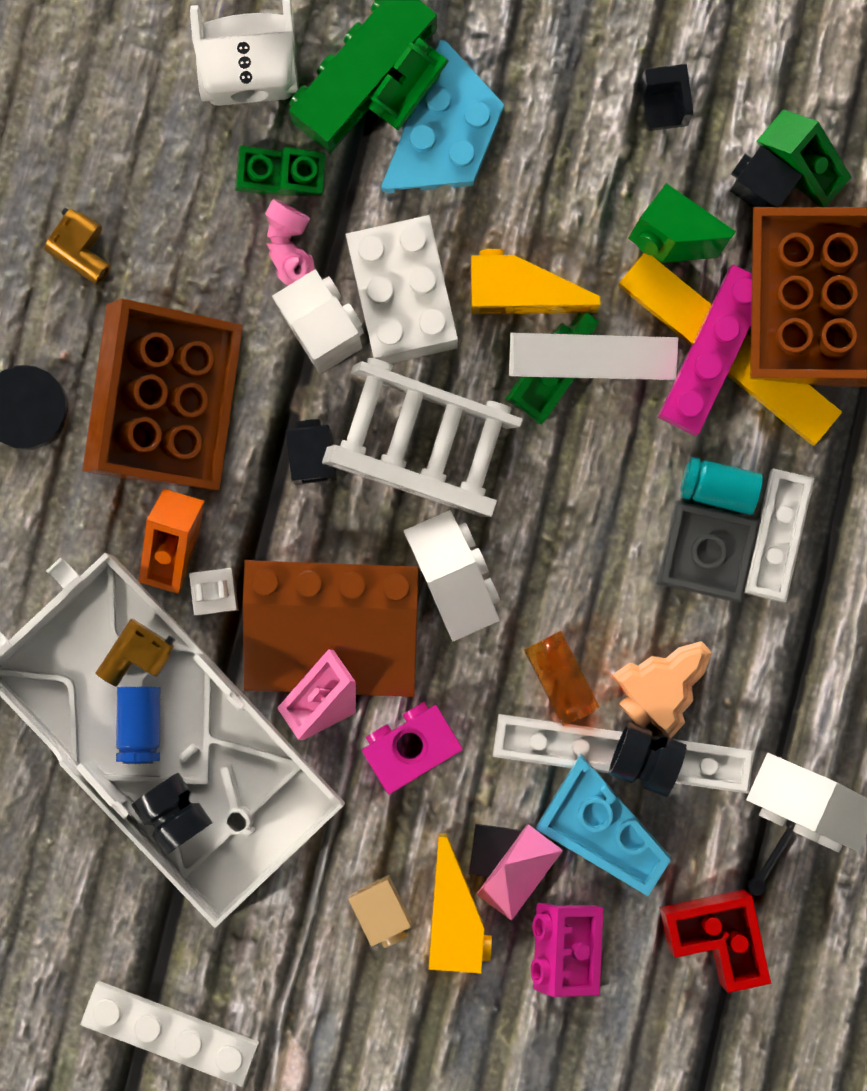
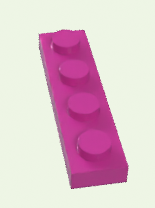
(711, 354)

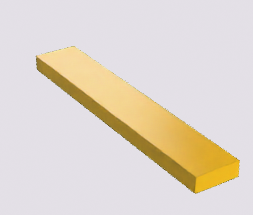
(684, 312)

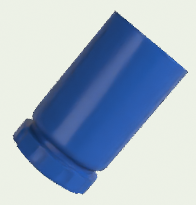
(138, 725)

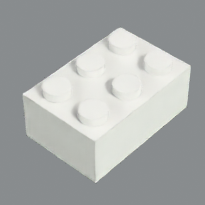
(402, 290)

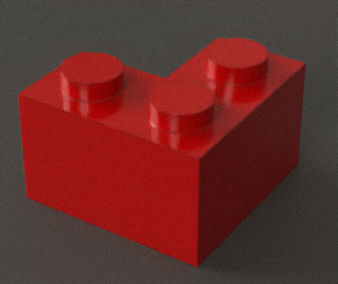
(726, 926)

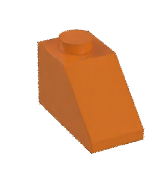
(170, 540)

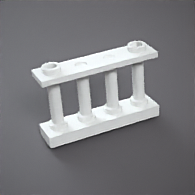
(391, 468)

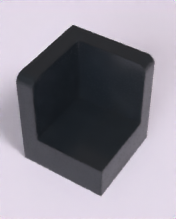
(666, 97)

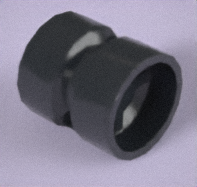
(647, 759)
(171, 813)

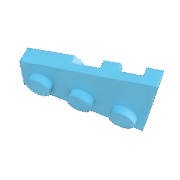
(603, 829)

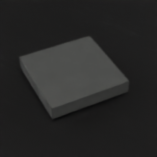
(708, 552)

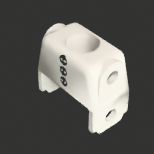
(245, 56)

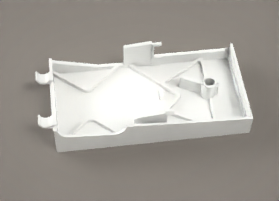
(224, 748)

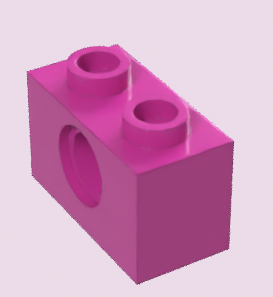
(396, 769)

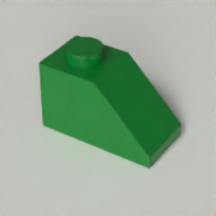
(809, 151)
(679, 229)

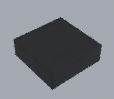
(489, 847)

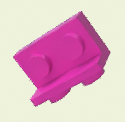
(567, 950)

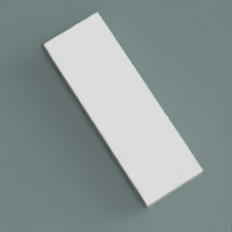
(778, 535)

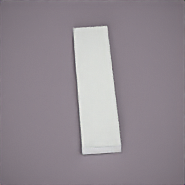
(593, 356)

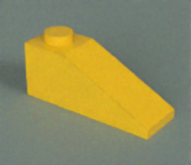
(518, 287)
(457, 927)

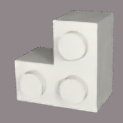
(319, 321)
(454, 574)
(817, 805)

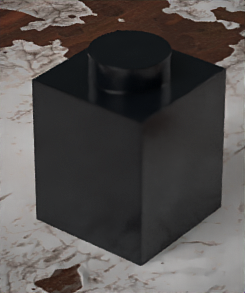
(763, 179)
(306, 452)

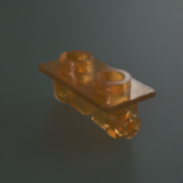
(561, 678)

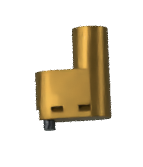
(72, 245)
(137, 646)

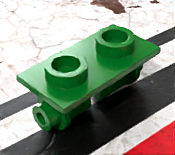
(396, 99)

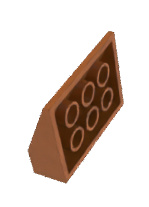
(809, 295)
(162, 396)
(306, 608)

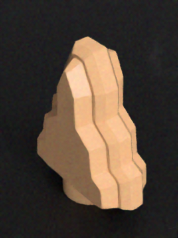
(662, 687)

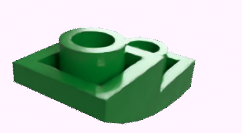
(280, 172)

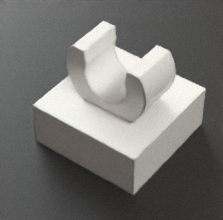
(213, 591)

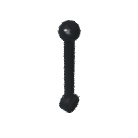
(756, 885)

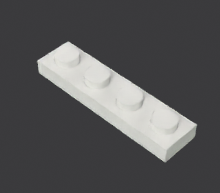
(169, 1033)

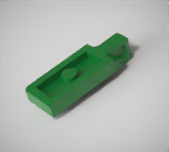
(540, 395)

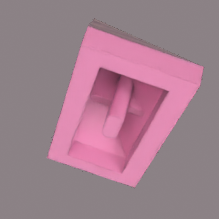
(320, 698)
(519, 872)

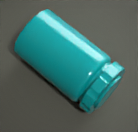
(721, 485)

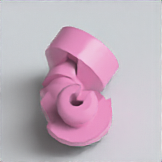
(288, 258)

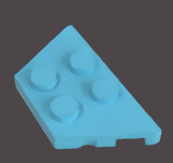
(447, 131)

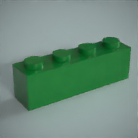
(348, 79)

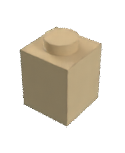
(381, 912)

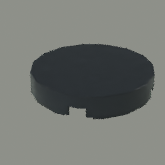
(30, 407)

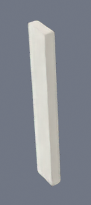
(560, 746)

